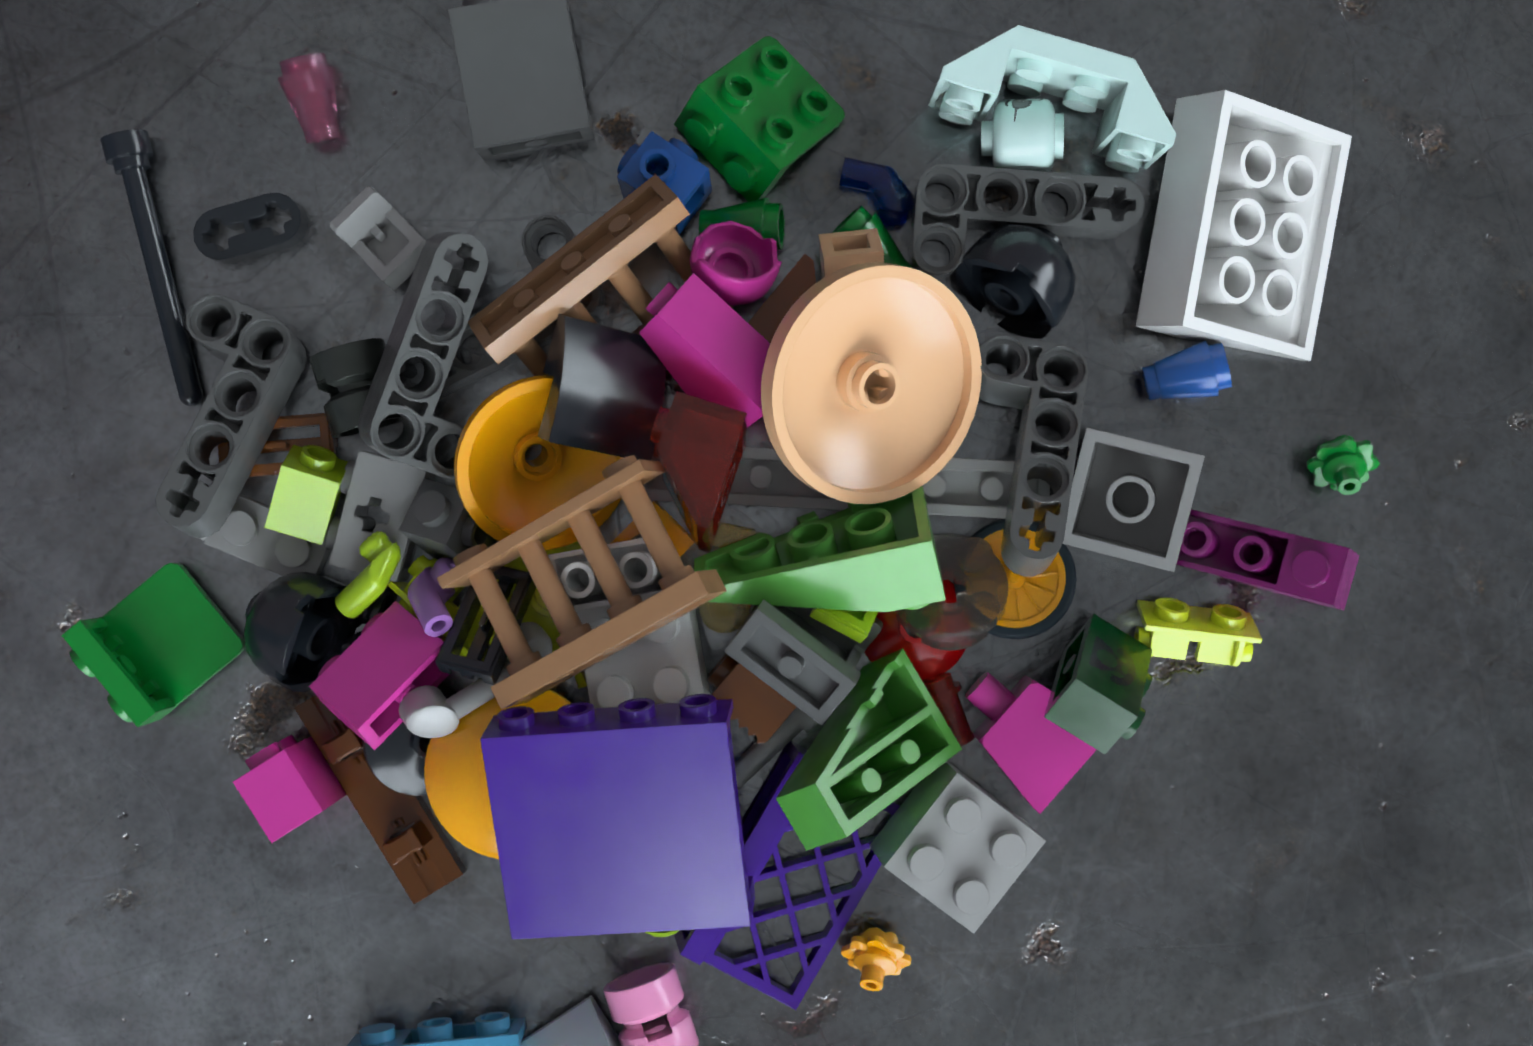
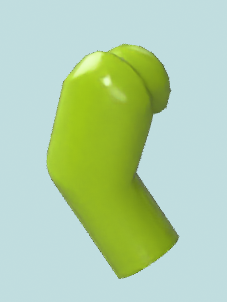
(373, 579)

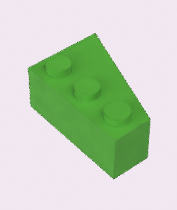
(867, 753)

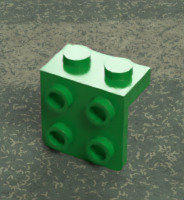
(758, 117)
(155, 645)

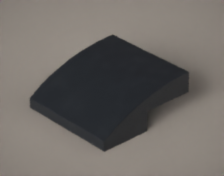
(602, 389)

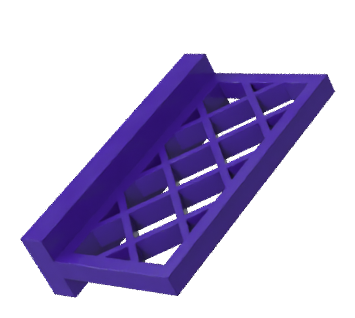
(762, 831)

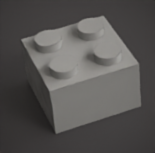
(1131, 498)
(956, 845)

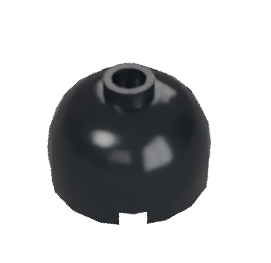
(1021, 276)
(295, 628)

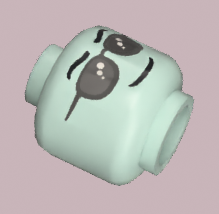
(1024, 135)

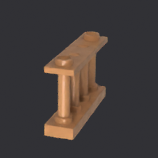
(580, 267)
(629, 614)

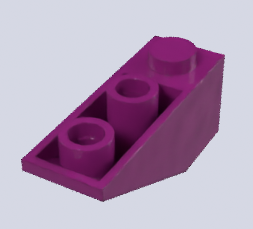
(1268, 559)

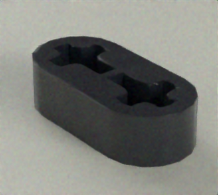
(247, 215)

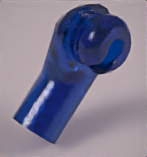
(884, 184)

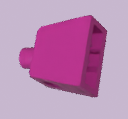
(1022, 742)

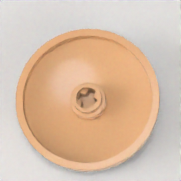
(871, 382)

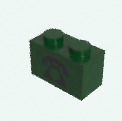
(1100, 685)

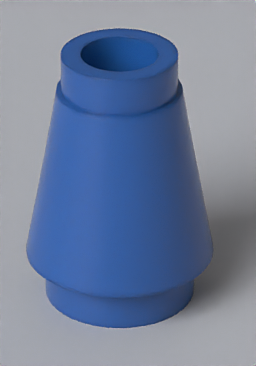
(1189, 373)

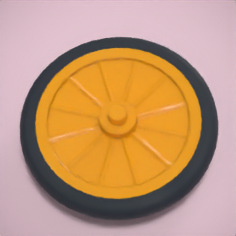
(1035, 601)

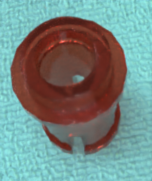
(945, 695)

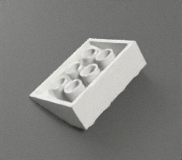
(1243, 226)

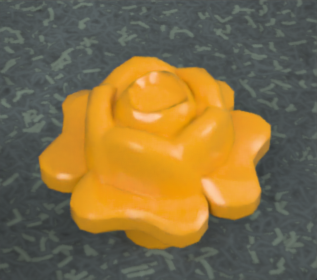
(876, 956)

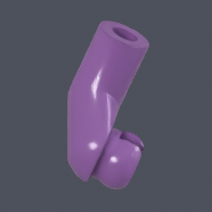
(429, 598)

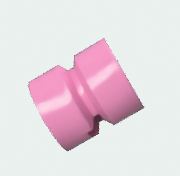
(647, 996)

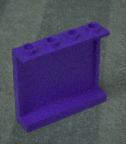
(618, 818)

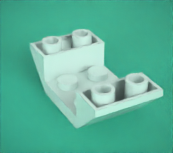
(1133, 123)

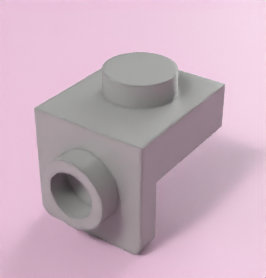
(380, 236)

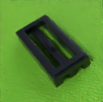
(471, 665)

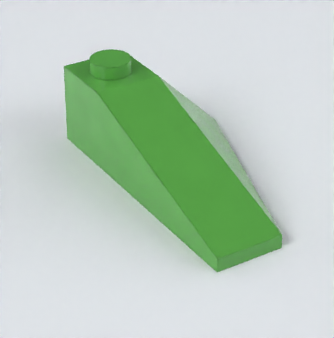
(851, 560)

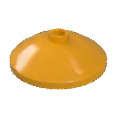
(502, 486)
(458, 777)

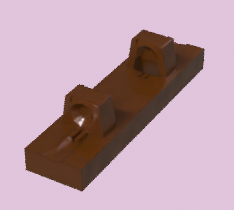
(418, 856)

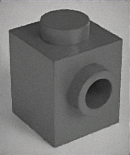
(441, 522)

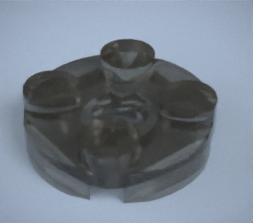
(976, 610)

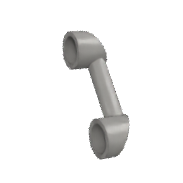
(431, 715)

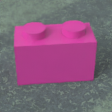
(378, 672)
(288, 785)

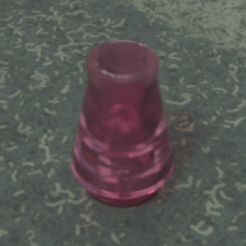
(312, 95)

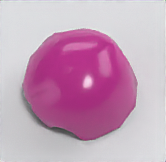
(735, 262)

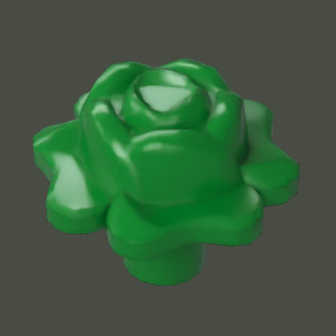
(1343, 464)

